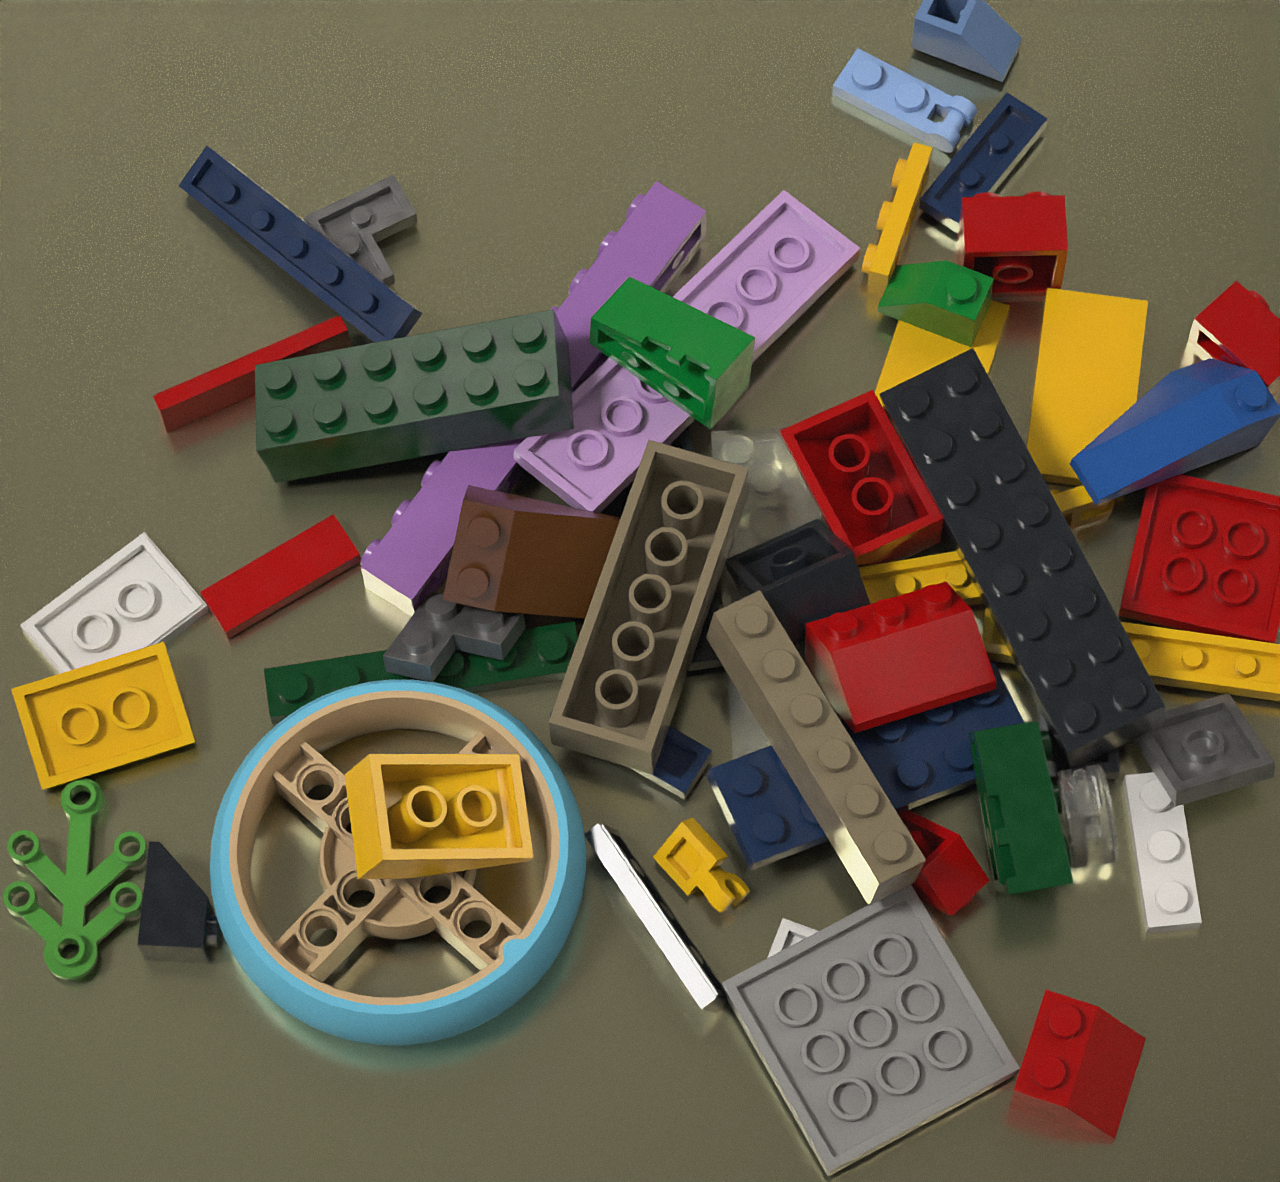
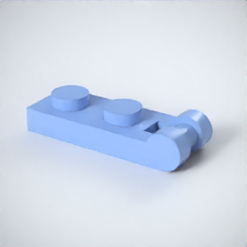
(903, 101)

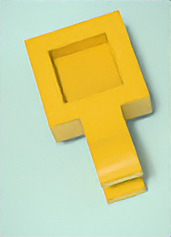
(694, 863)

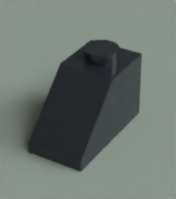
(175, 913)

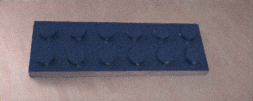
(909, 757)

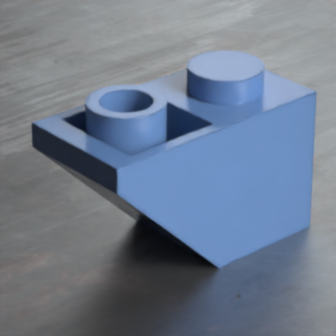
(966, 35)

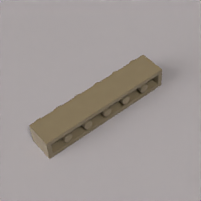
(815, 748)

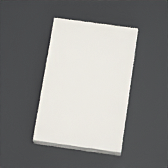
(116, 609)

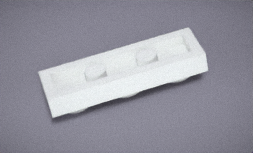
(1161, 856)

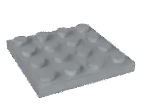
(869, 1029)

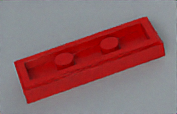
(280, 576)

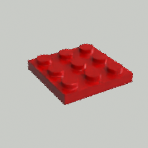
(1206, 560)

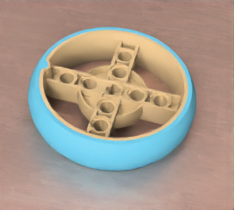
(293, 968)

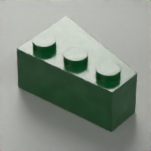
(1020, 808)

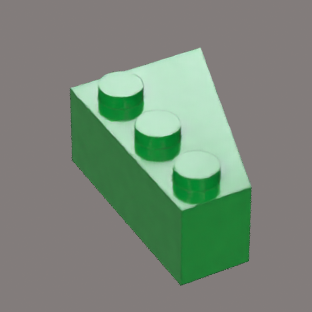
(675, 349)

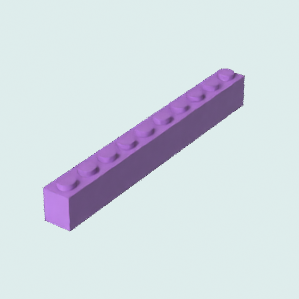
(418, 548)

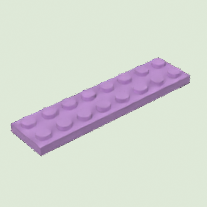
(753, 284)

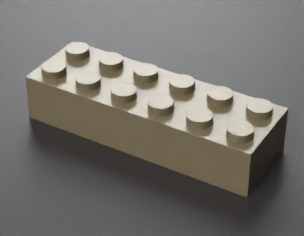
(649, 607)

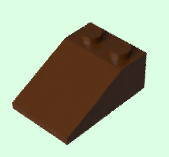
(527, 555)

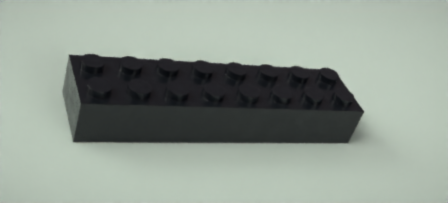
(1024, 560)

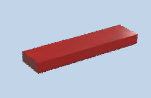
(236, 379)

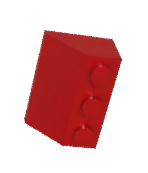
(864, 481)
(898, 656)

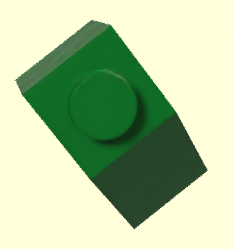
(939, 299)

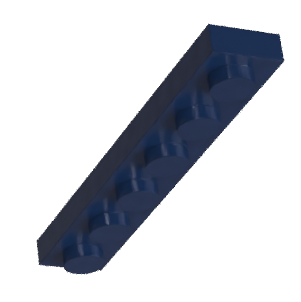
(299, 248)

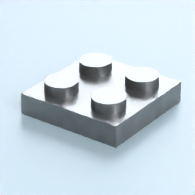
(1205, 750)

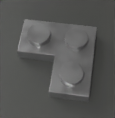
(365, 219)
(444, 627)

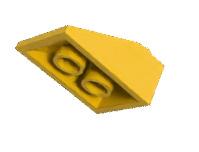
(436, 814)

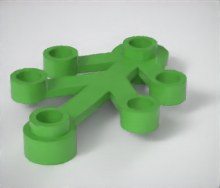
(76, 887)

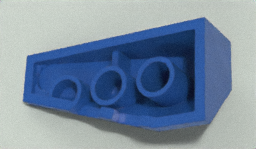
(1177, 427)

